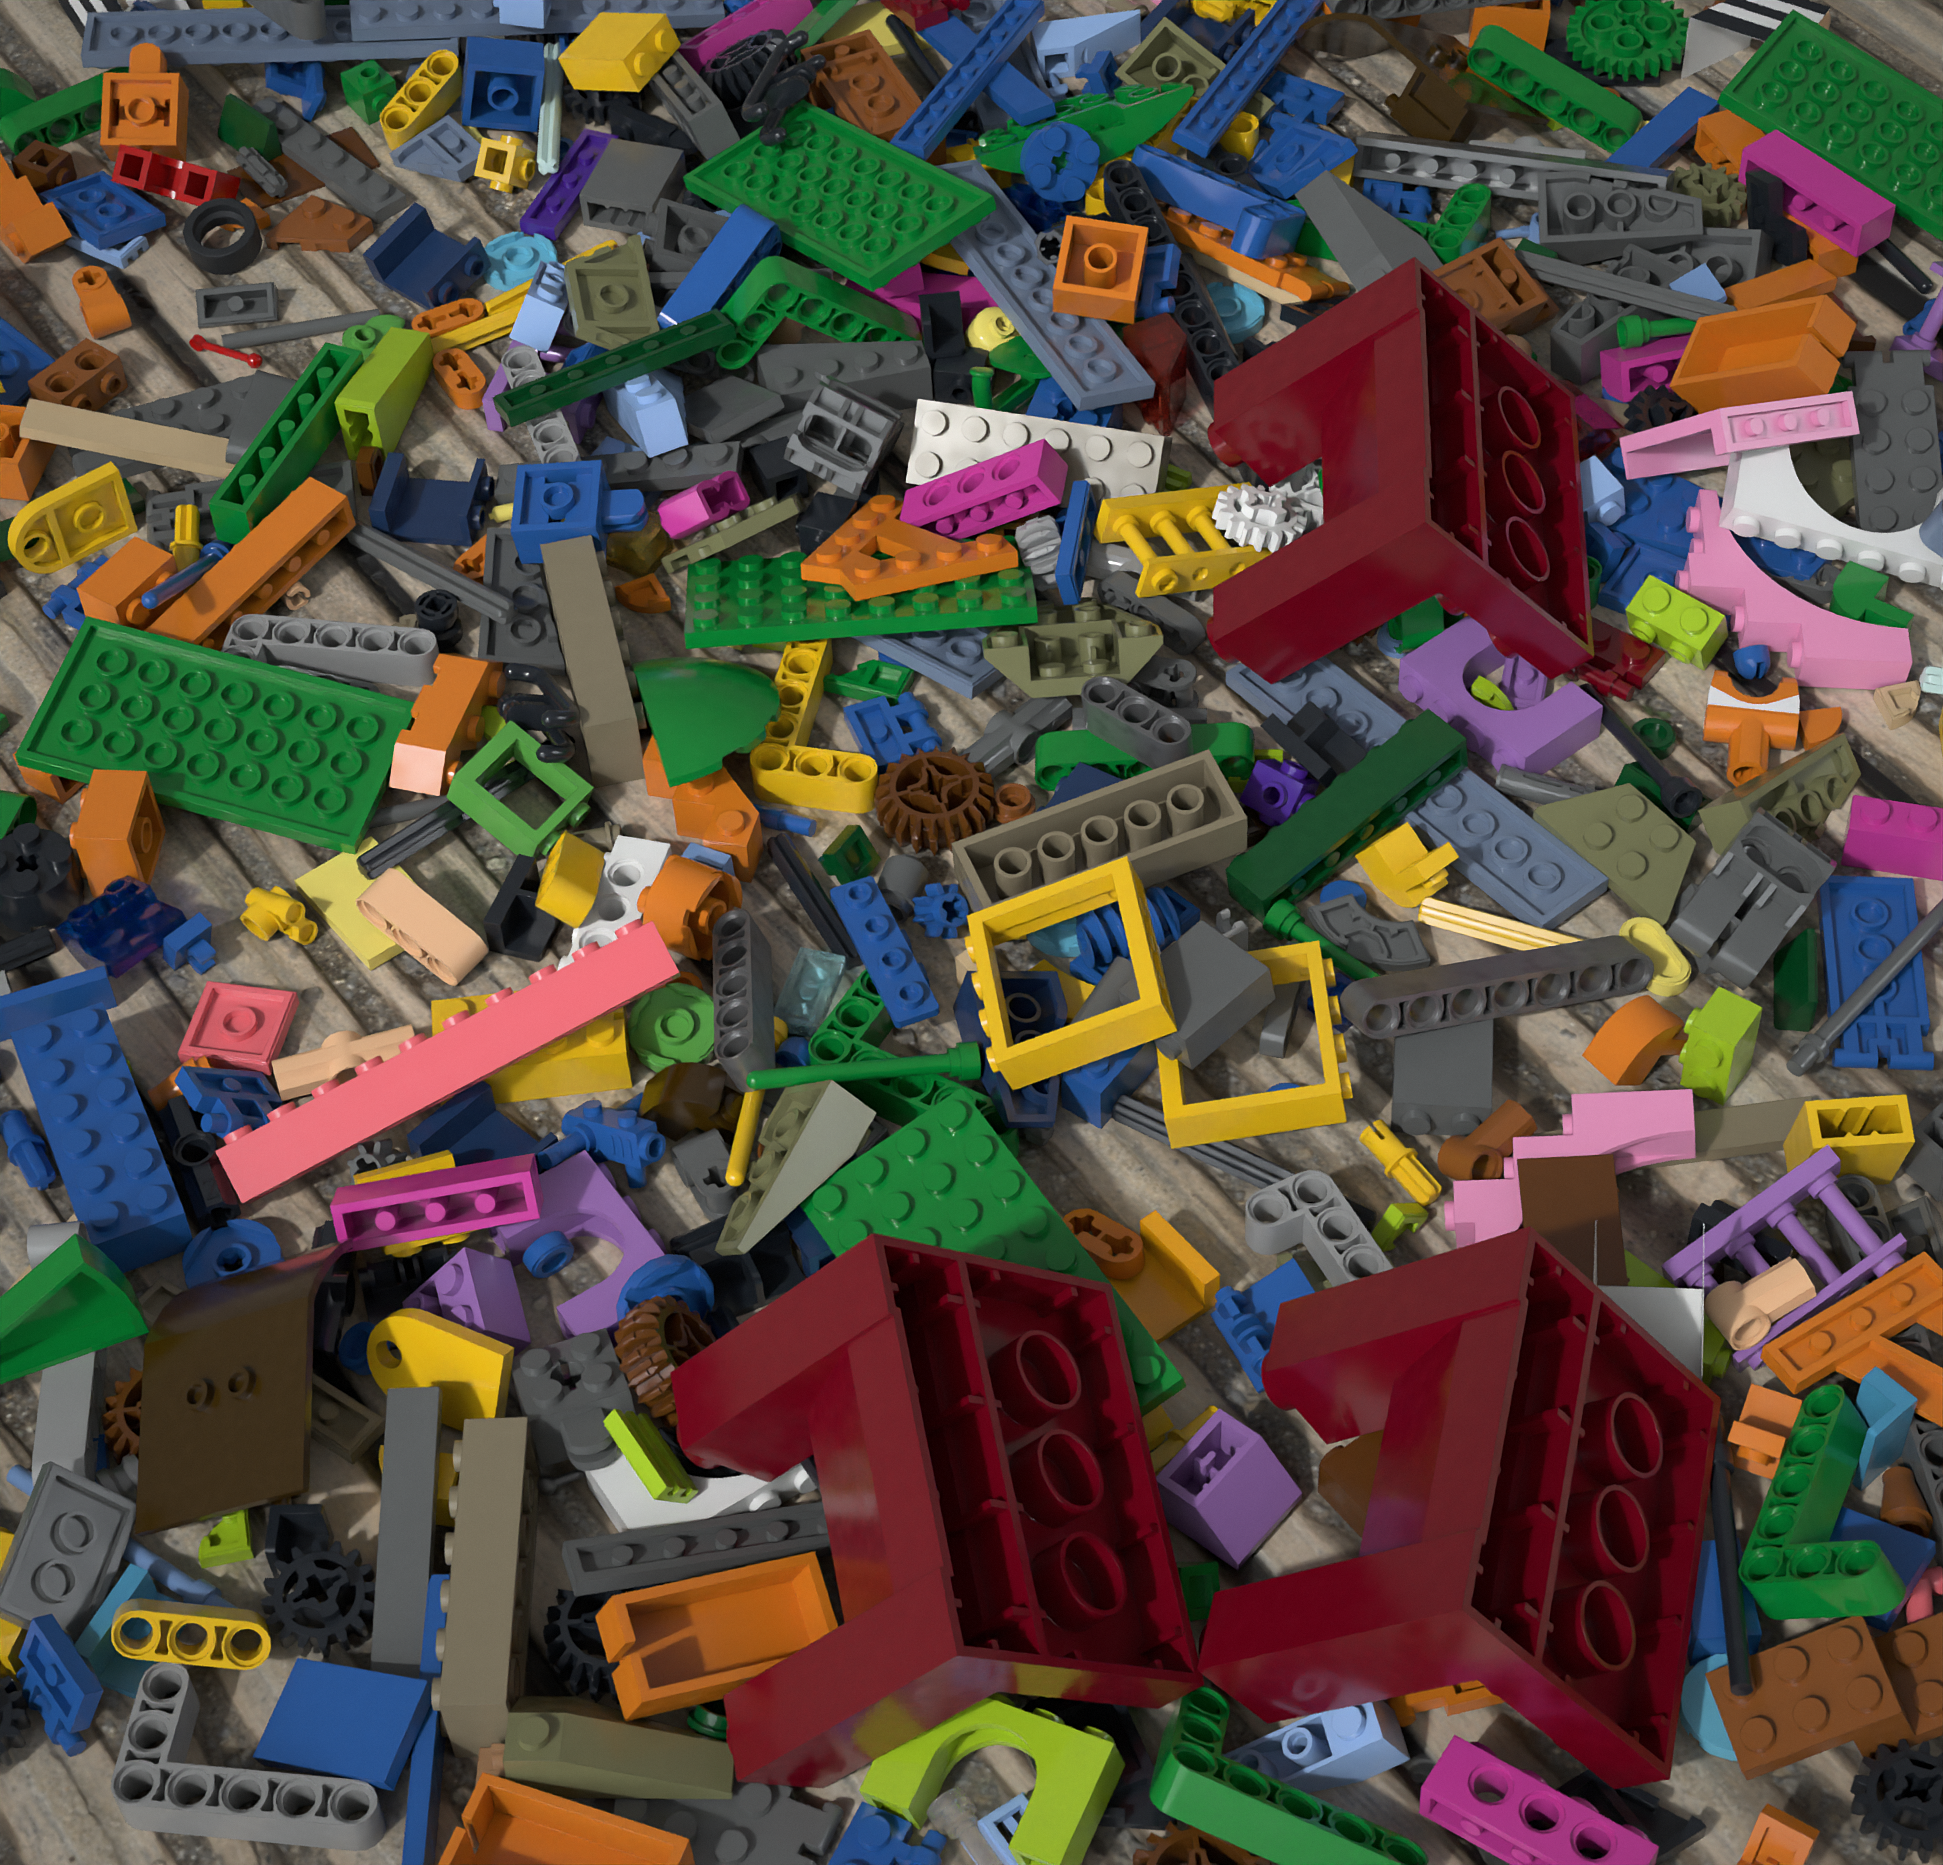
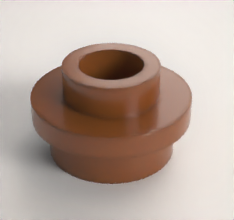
(1013, 802)

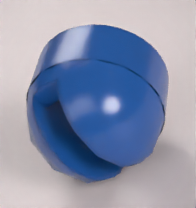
(1752, 661)
(793, 1052)

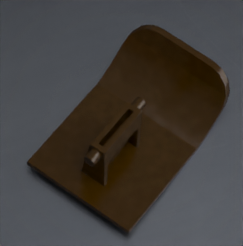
(1442, 95)
(230, 1393)

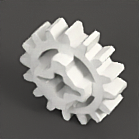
(1258, 517)

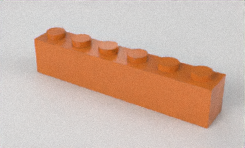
(1721, 143)

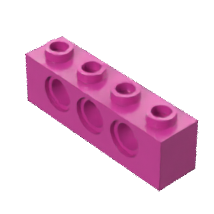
(988, 492)
(1503, 1826)

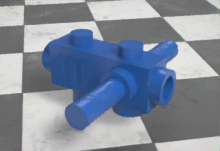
(607, 1136)

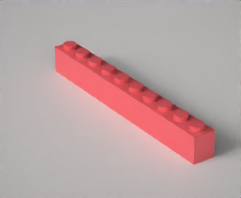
(447, 1062)

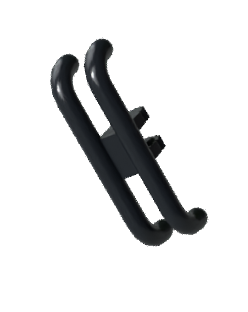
(780, 88)
(541, 712)

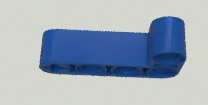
(723, 266)

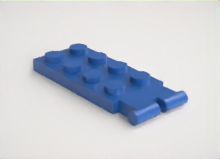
(1859, 928)

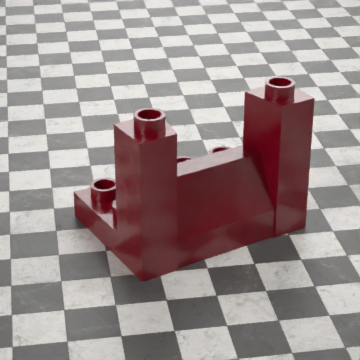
(1438, 479)
(972, 1492)
(1520, 1511)

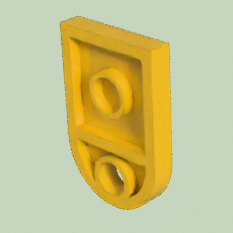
(72, 521)
(443, 1354)

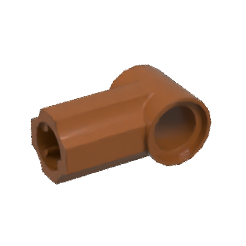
(1483, 1151)

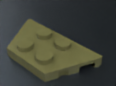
(611, 295)
(1825, 473)
(734, 530)
(1626, 842)

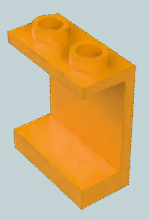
(1173, 1284)

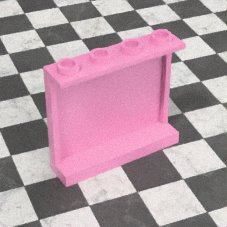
(1711, 437)

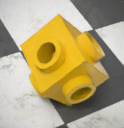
(505, 163)

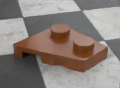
(320, 226)

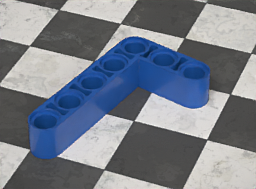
(1260, 221)

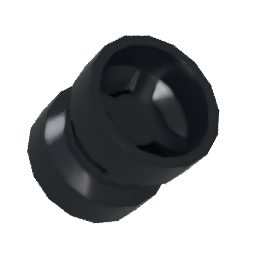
(439, 613)

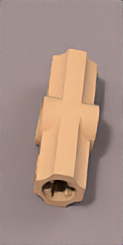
(335, 1060)

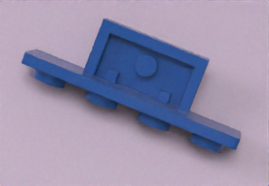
(301, 81)
(885, 952)

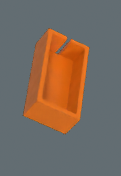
(1763, 354)
(711, 1632)
(538, 1828)

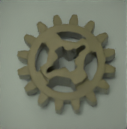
(1720, 193)

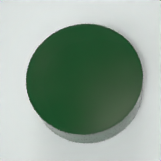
(1656, 735)

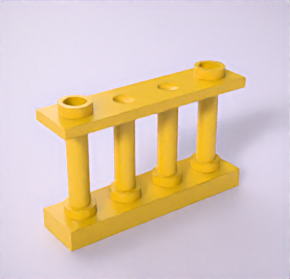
(1170, 516)

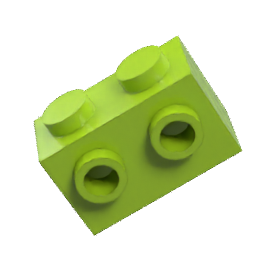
(1676, 623)
(1719, 1045)

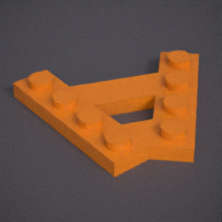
(918, 554)
(1856, 1332)

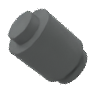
(900, 882)

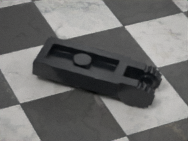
(644, 128)

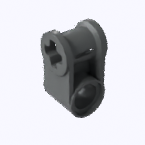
(1162, 682)
(703, 1169)

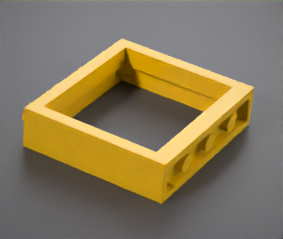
(1091, 1037)
(1277, 1109)

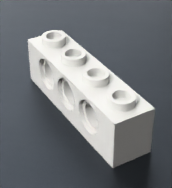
(624, 875)

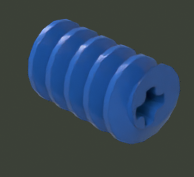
(1104, 927)

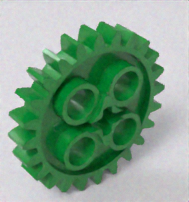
(1627, 36)

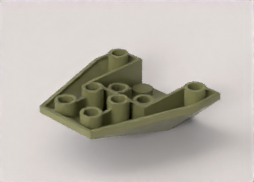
(1072, 647)

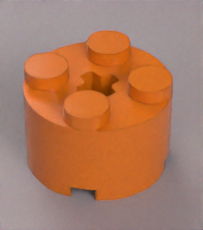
(687, 903)

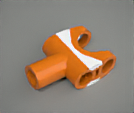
(1750, 724)

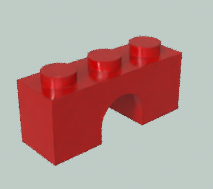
(172, 177)

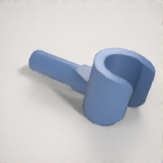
(1057, 90)
(1530, 231)

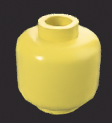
(989, 329)

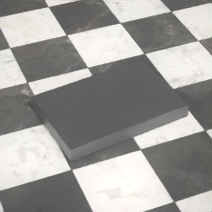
(728, 408)
(64, 1551)

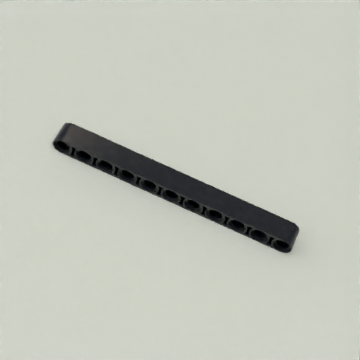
(1207, 348)

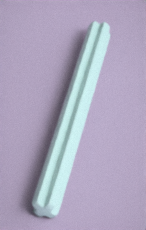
(550, 111)

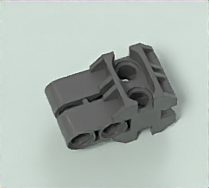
(844, 435)
(1752, 897)

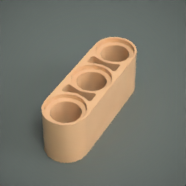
(421, 926)

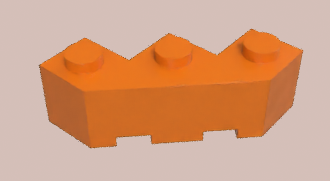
(24, 222)
(445, 723)
(711, 811)

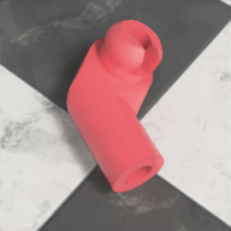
(1920, 1601)

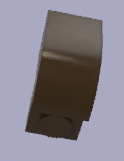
(691, 1097)

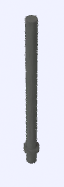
(1816, 1046)

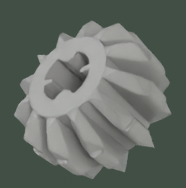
(1039, 548)

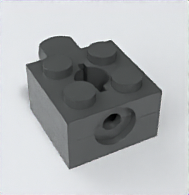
(570, 1408)

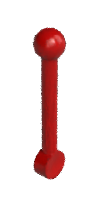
(199, 343)

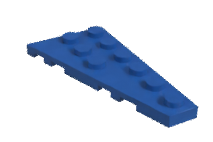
(1658, 513)

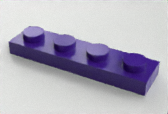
(560, 195)

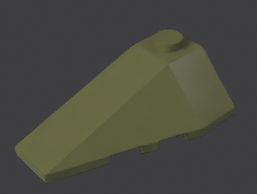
(1176, 57)
(1794, 792)
(804, 1142)
(592, 1752)

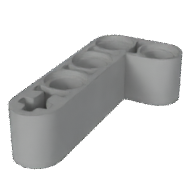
(1313, 1225)

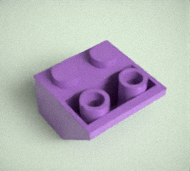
(476, 1294)
(1226, 1489)

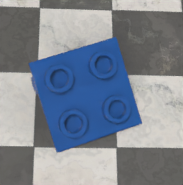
(1251, 1315)

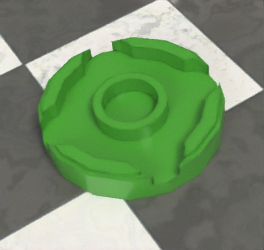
(672, 1026)

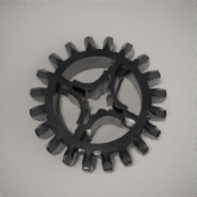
(739, 65)
(574, 1629)

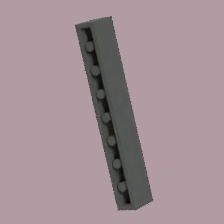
(1502, 170)

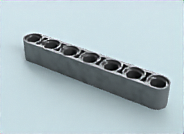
(1495, 986)

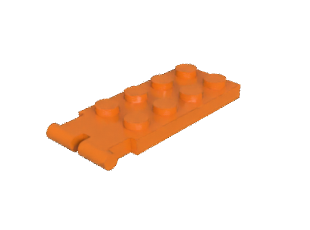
(1281, 271)

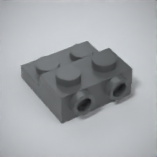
(678, 236)

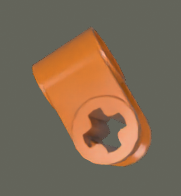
(99, 302)

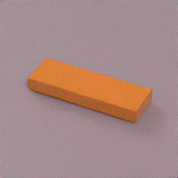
(1783, 285)

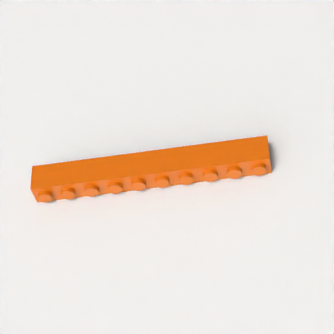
(243, 583)

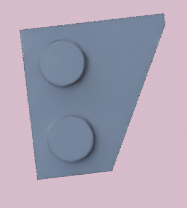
(440, 151)

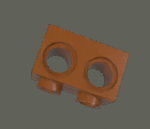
(81, 378)

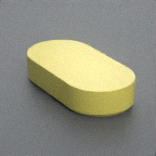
(1670, 965)

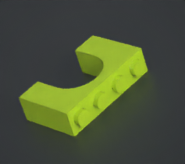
(1070, 1790)

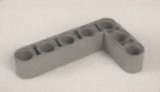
(337, 648)
(70, 1390)
(226, 1788)

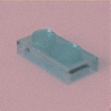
(809, 990)

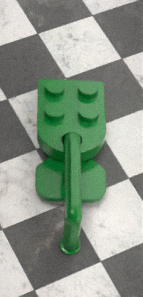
(1020, 359)

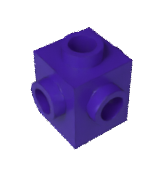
(1278, 790)

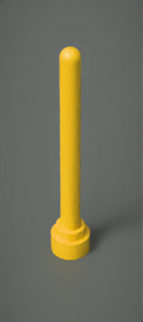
(749, 1120)

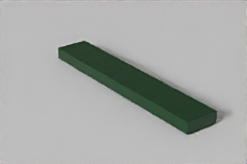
(614, 367)

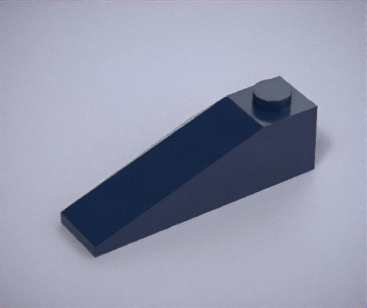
(1033, 1008)

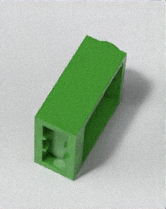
(470, 796)

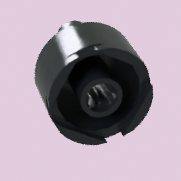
(37, 879)

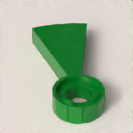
(66, 1310)

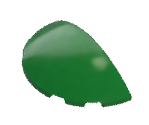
(1111, 122)
(703, 711)

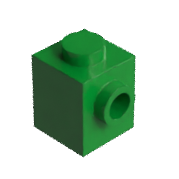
(368, 90)

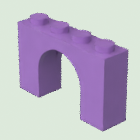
(1527, 738)
(583, 1203)

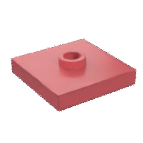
(239, 1026)

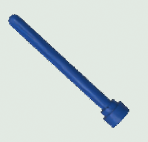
(209, 557)

